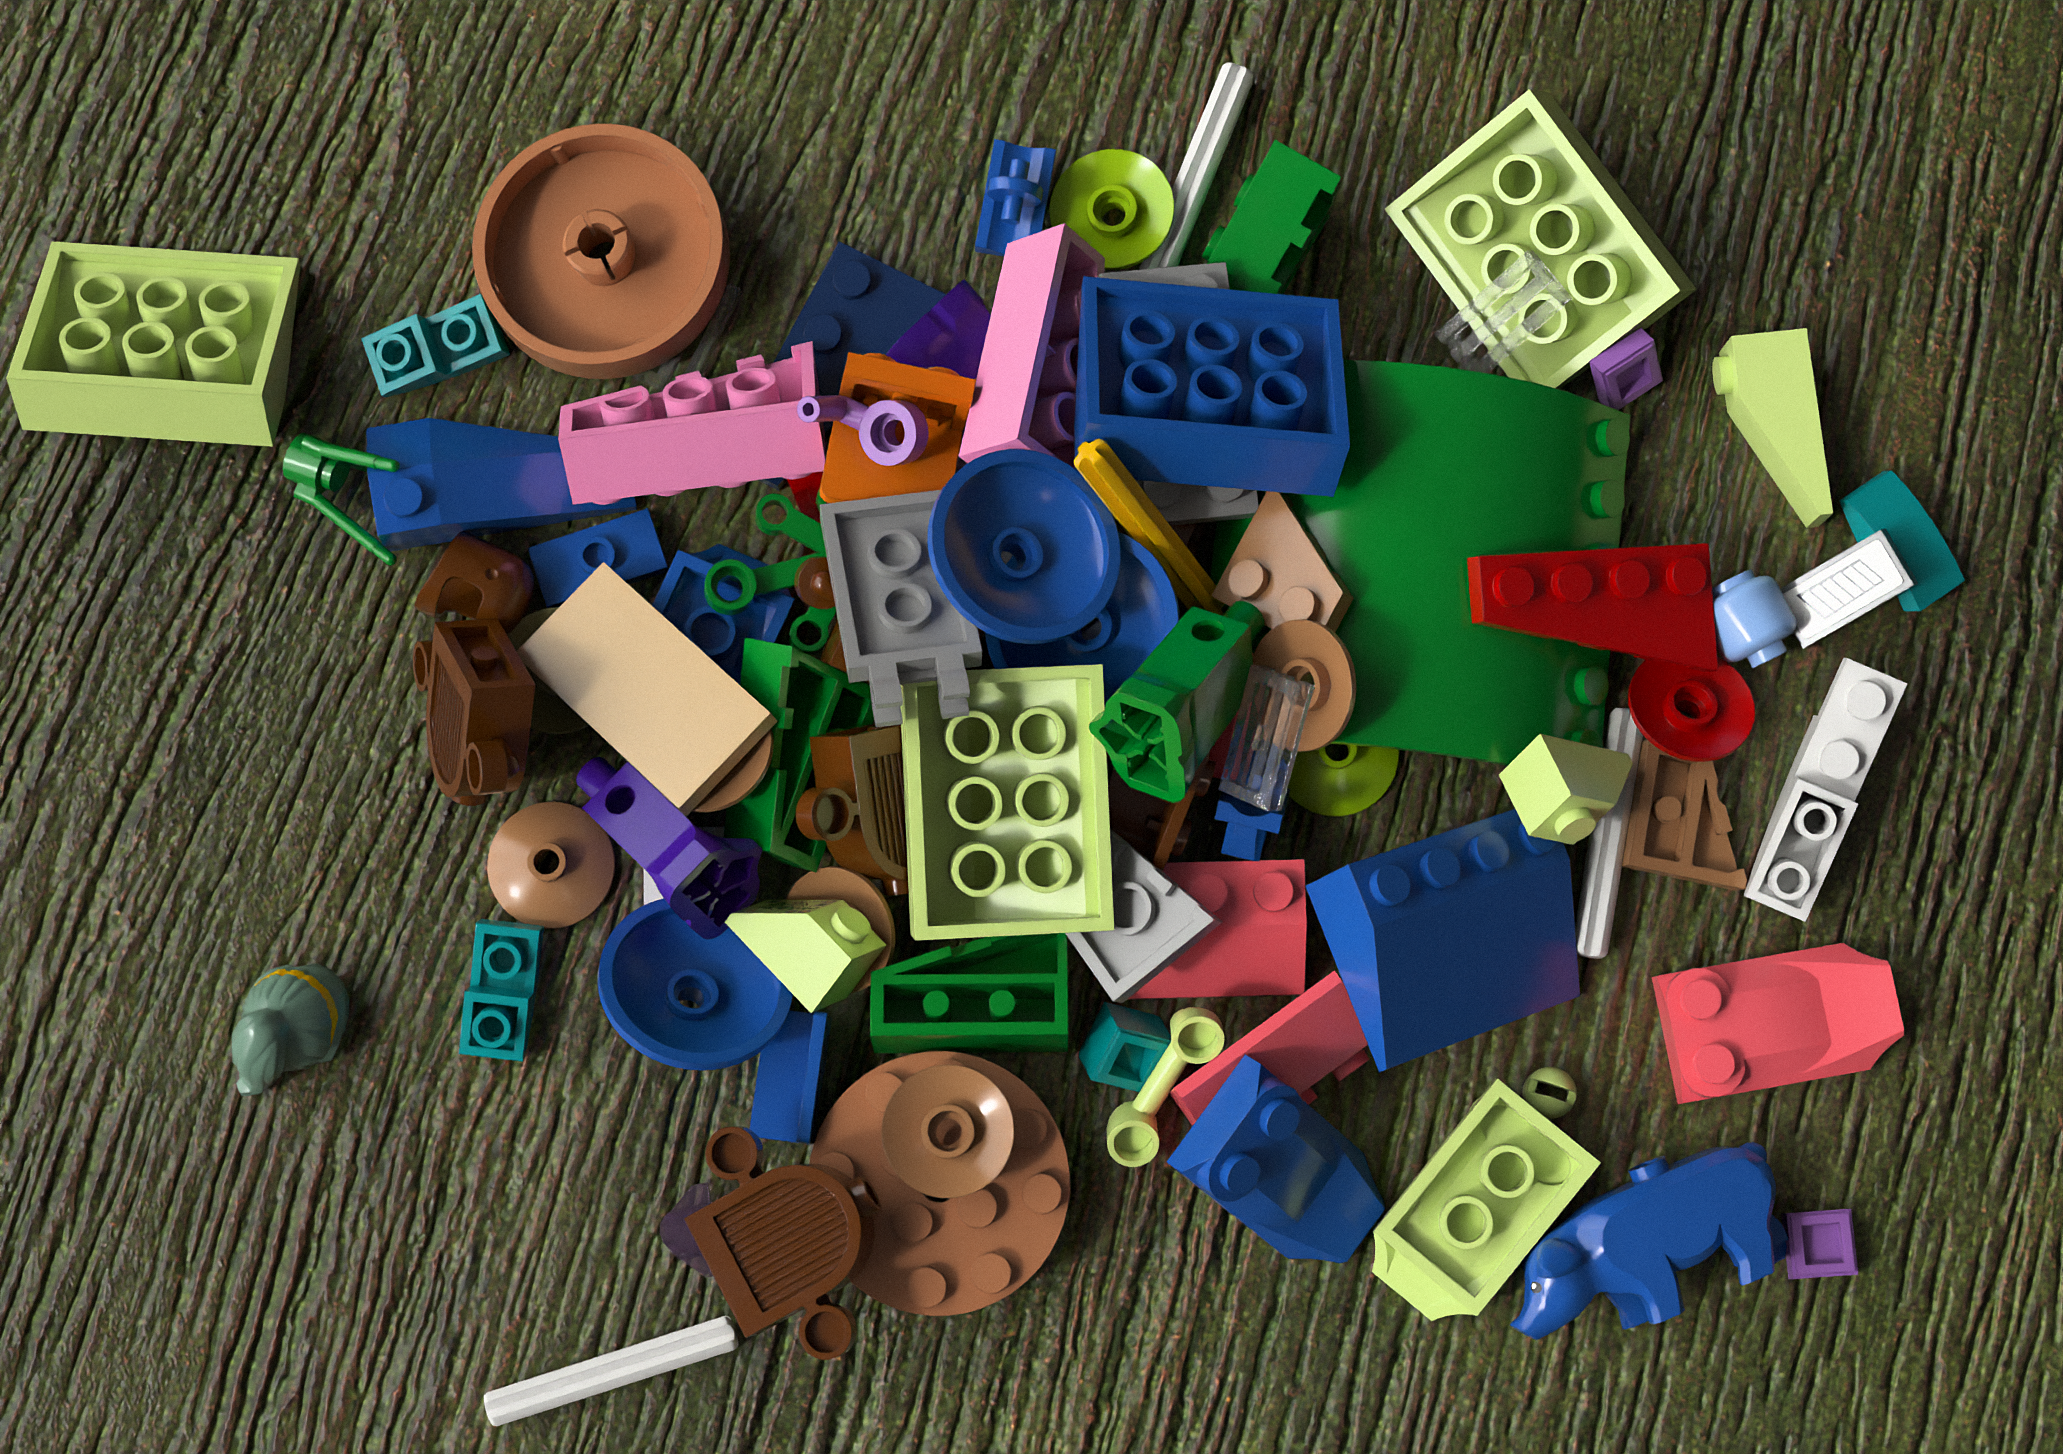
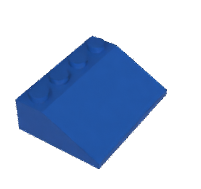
(1213, 385)
(1451, 935)

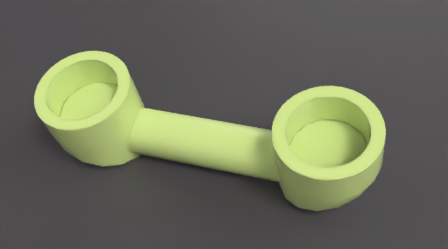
(1132, 1127)

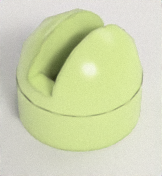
(1547, 1105)

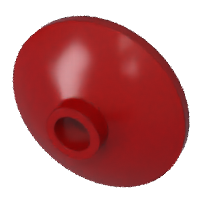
(1716, 701)

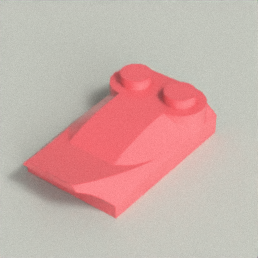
(1776, 1020)

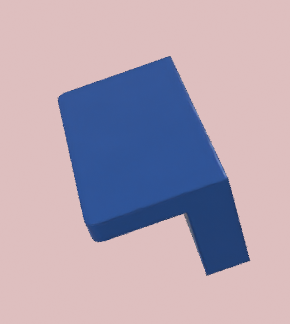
(792, 1079)

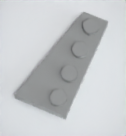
(1151, 924)

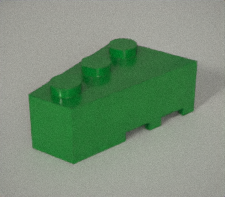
(1274, 221)
(806, 702)
(975, 998)

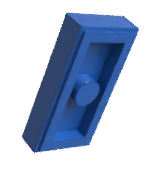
(624, 544)

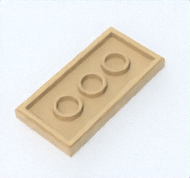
(646, 688)

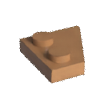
(1283, 570)
(1680, 822)

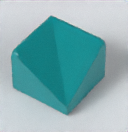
(1123, 1046)

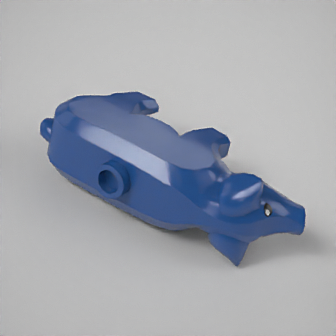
(1647, 1231)

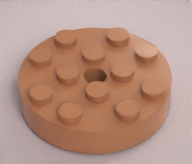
(591, 190)
(963, 1249)

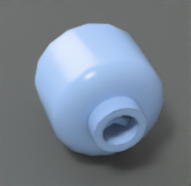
(1751, 619)

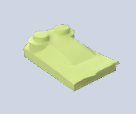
(1478, 1206)

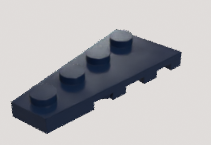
(858, 310)

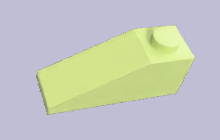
(1777, 411)

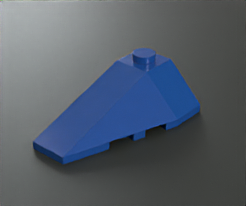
(469, 481)

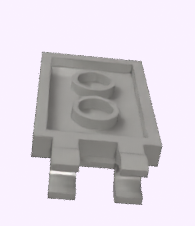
(891, 607)

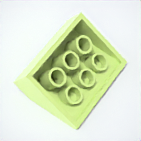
(1541, 189)
(157, 344)
(1008, 806)

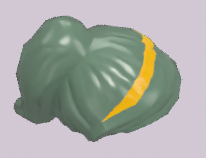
(288, 1024)

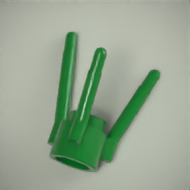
(325, 466)

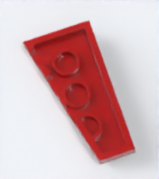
(1614, 599)

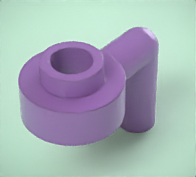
(875, 425)

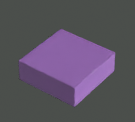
(1626, 370)
(1820, 1244)

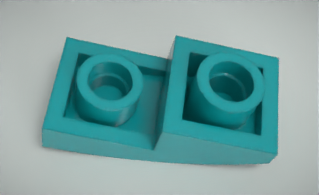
(434, 348)
(1891, 505)
(501, 990)

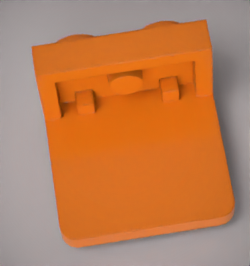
(940, 396)

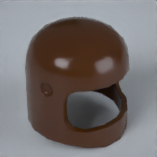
(479, 583)

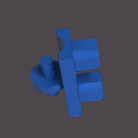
(1014, 195)
(1247, 824)

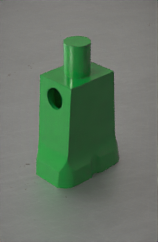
(1179, 700)

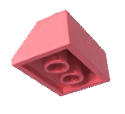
(1260, 937)
(1296, 1044)

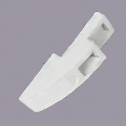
(1823, 789)

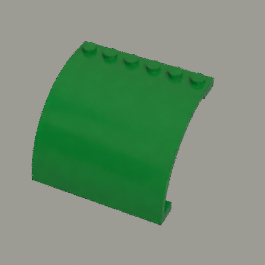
(1443, 474)

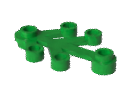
(777, 575)

